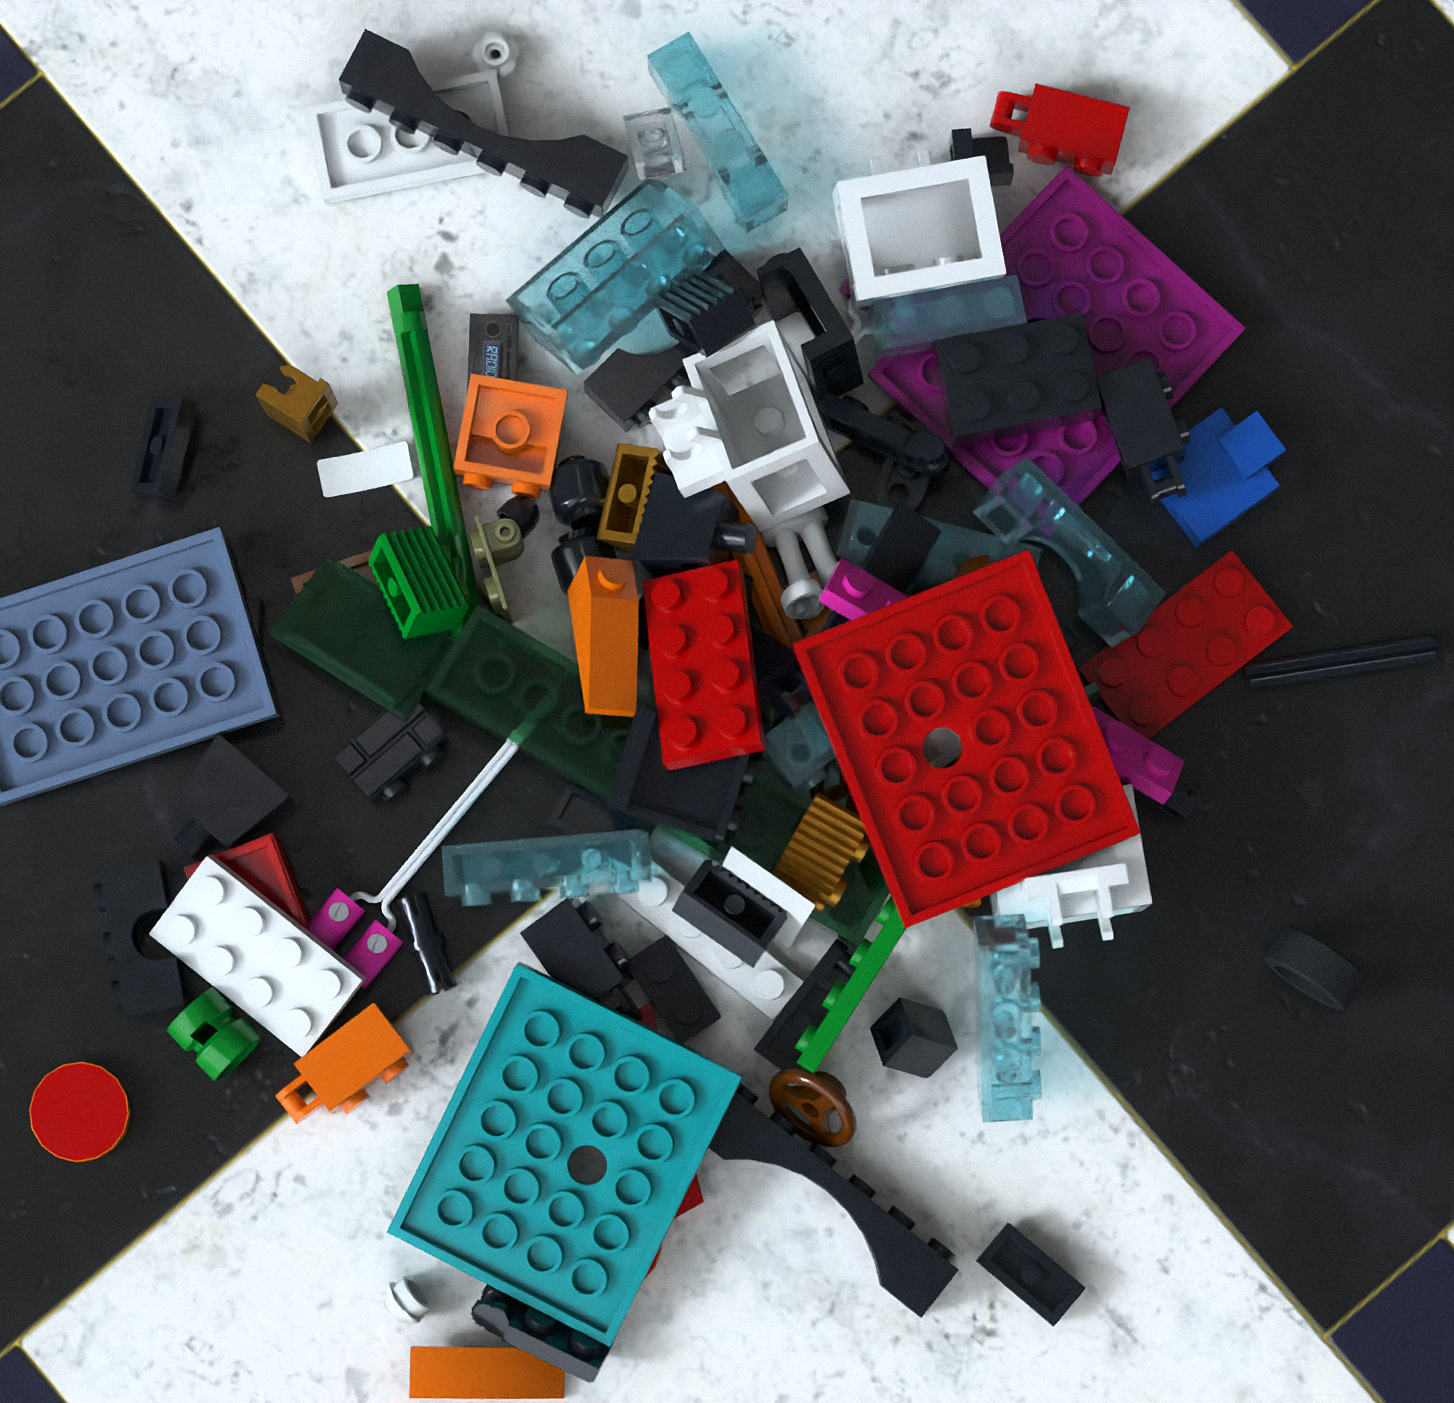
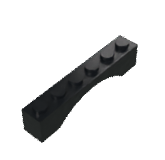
(572, 169)
(903, 1262)

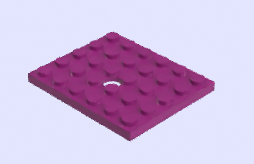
(1135, 306)

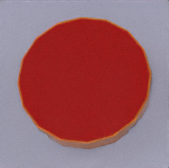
(80, 1112)

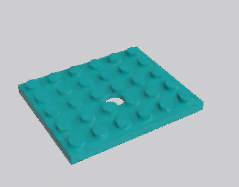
(498, 1171)

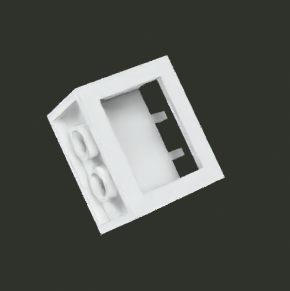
(918, 228)
(759, 440)
(1086, 889)

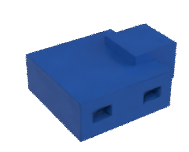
(1223, 474)

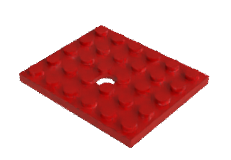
(1032, 759)

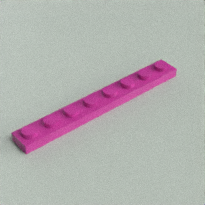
(1135, 757)

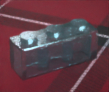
(919, 319)

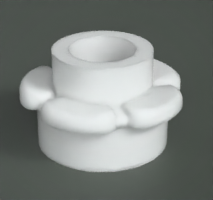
(496, 42)
(407, 1300)

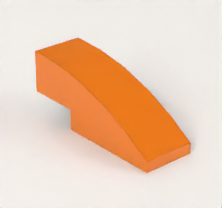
(482, 1374)

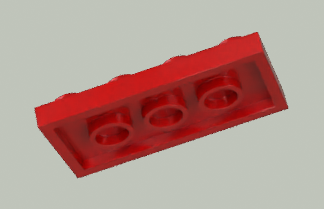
(1186, 647)
(703, 665)

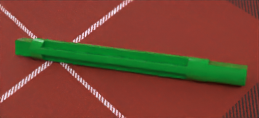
(431, 434)

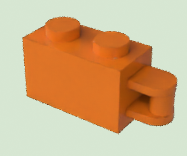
(348, 1065)

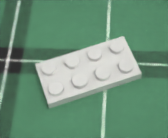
(369, 156)
(257, 955)

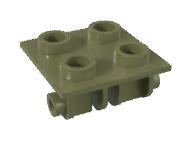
(496, 545)

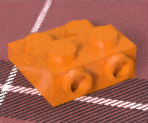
(510, 435)

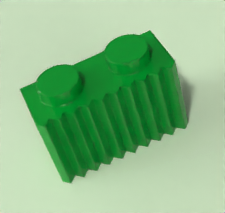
(419, 582)

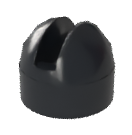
(518, 511)

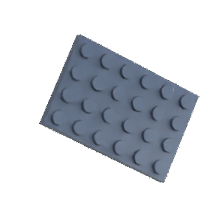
(126, 665)

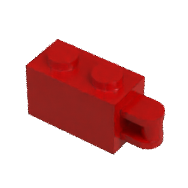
(1064, 128)

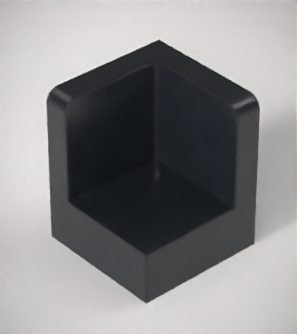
(994, 148)
(913, 1038)

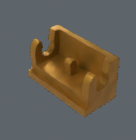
(303, 406)

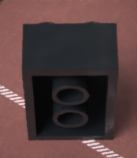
(1017, 380)

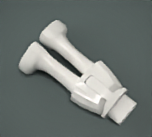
(803, 593)

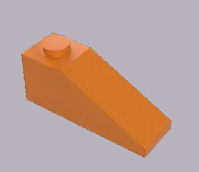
(606, 634)

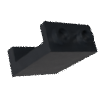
(831, 356)
(685, 799)

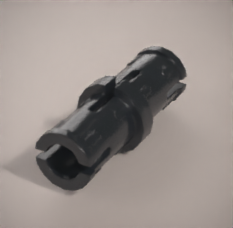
(426, 944)

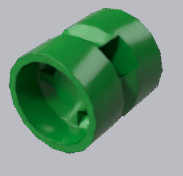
(223, 1050)

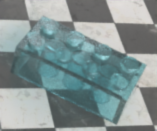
(611, 271)

